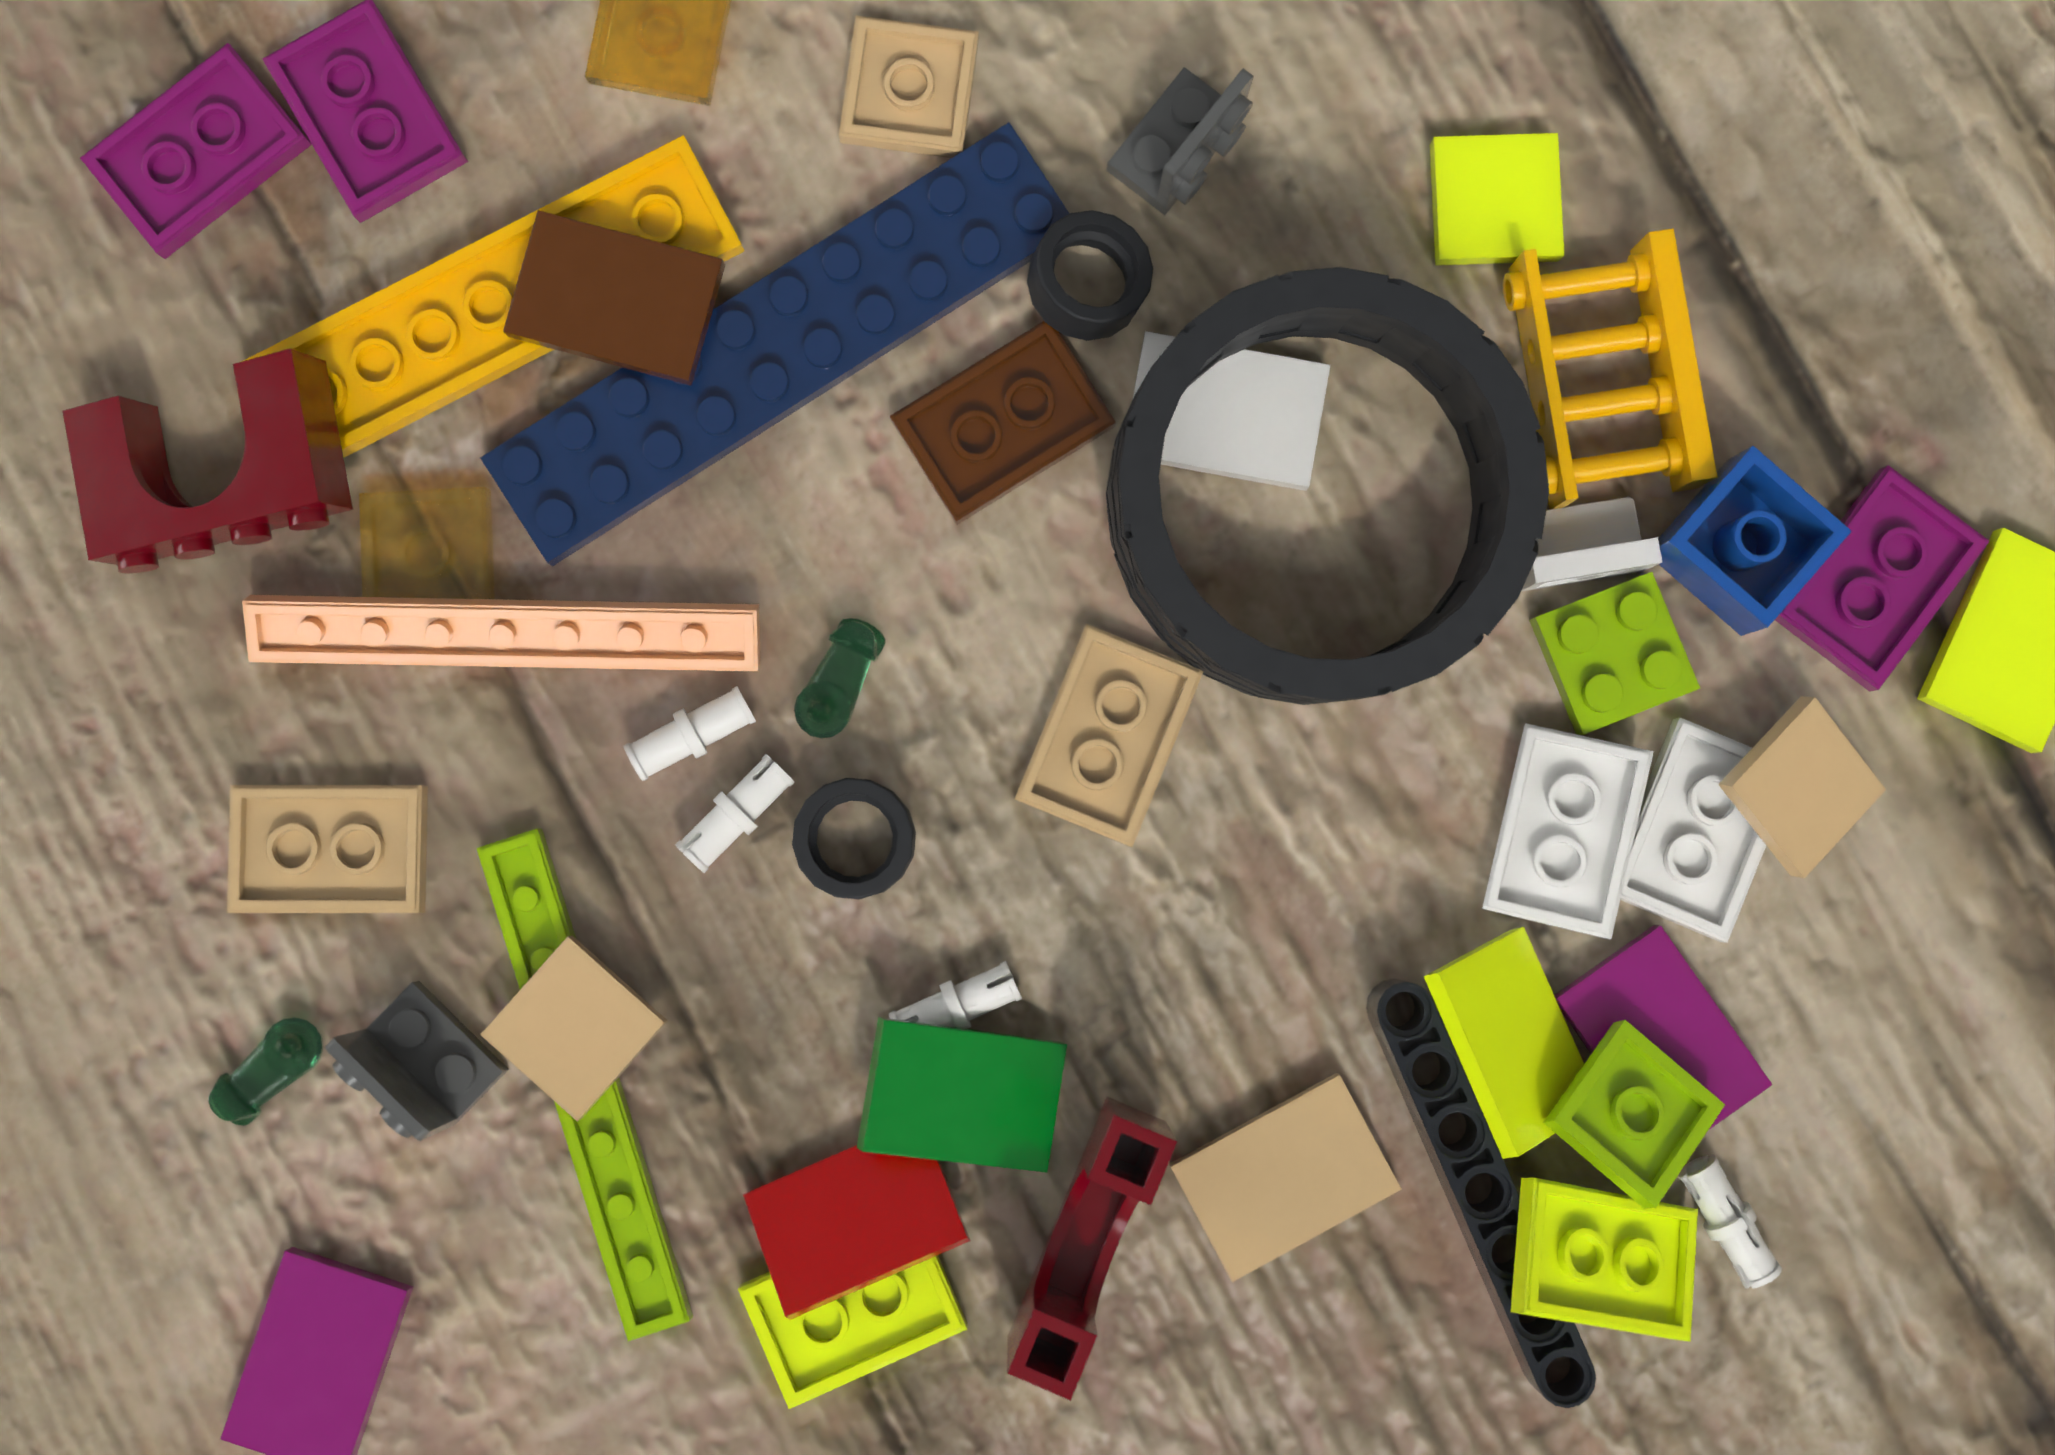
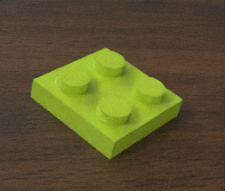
(1614, 654)
(1634, 1114)

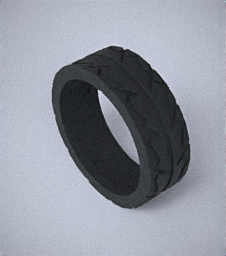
(1478, 397)

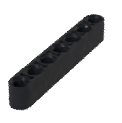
(1455, 1164)

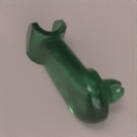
(834, 688)
(280, 1059)

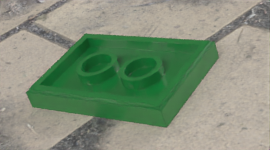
(961, 1095)

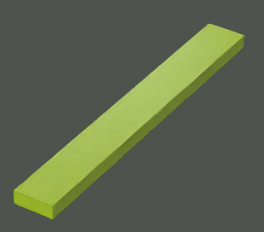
(605, 1139)

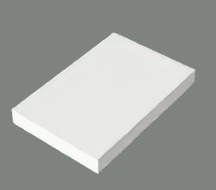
(1245, 416)
(1568, 831)
(1691, 842)

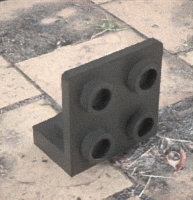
(1178, 138)
(417, 1064)

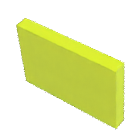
(2001, 646)
(1507, 1037)
(1604, 1260)
(854, 1331)

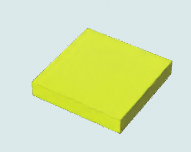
(1496, 198)

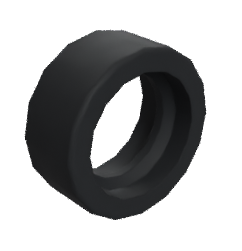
(1114, 239)
(806, 834)

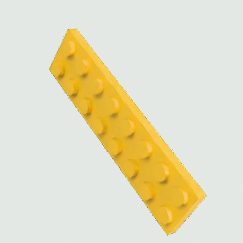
(445, 324)

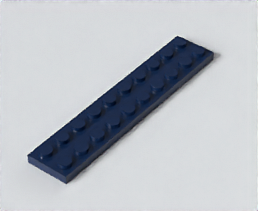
(780, 345)

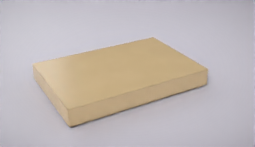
(1109, 735)
(327, 849)
(1285, 1176)

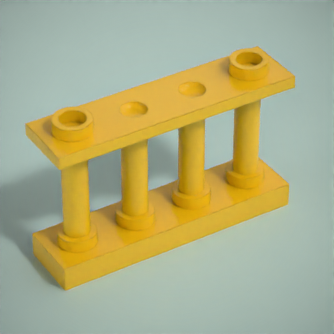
(1661, 331)

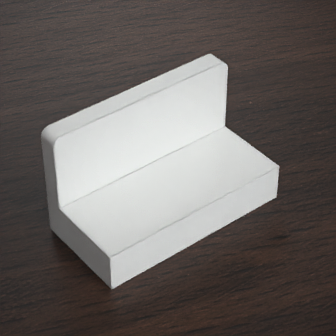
(1591, 544)

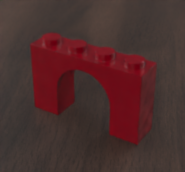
(286, 477)
(1058, 1312)

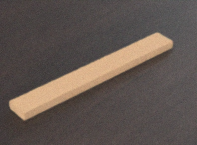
(502, 633)

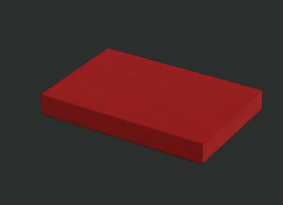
(852, 1224)

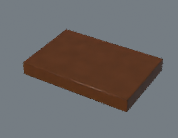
(614, 297)
(1002, 421)

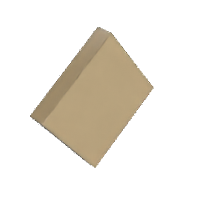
(908, 87)
(1802, 786)
(574, 1027)

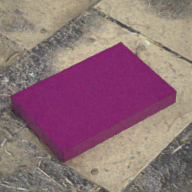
(365, 110)
(195, 151)
(1882, 579)
(1668, 1004)
(316, 1358)

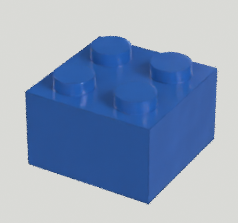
(1749, 542)

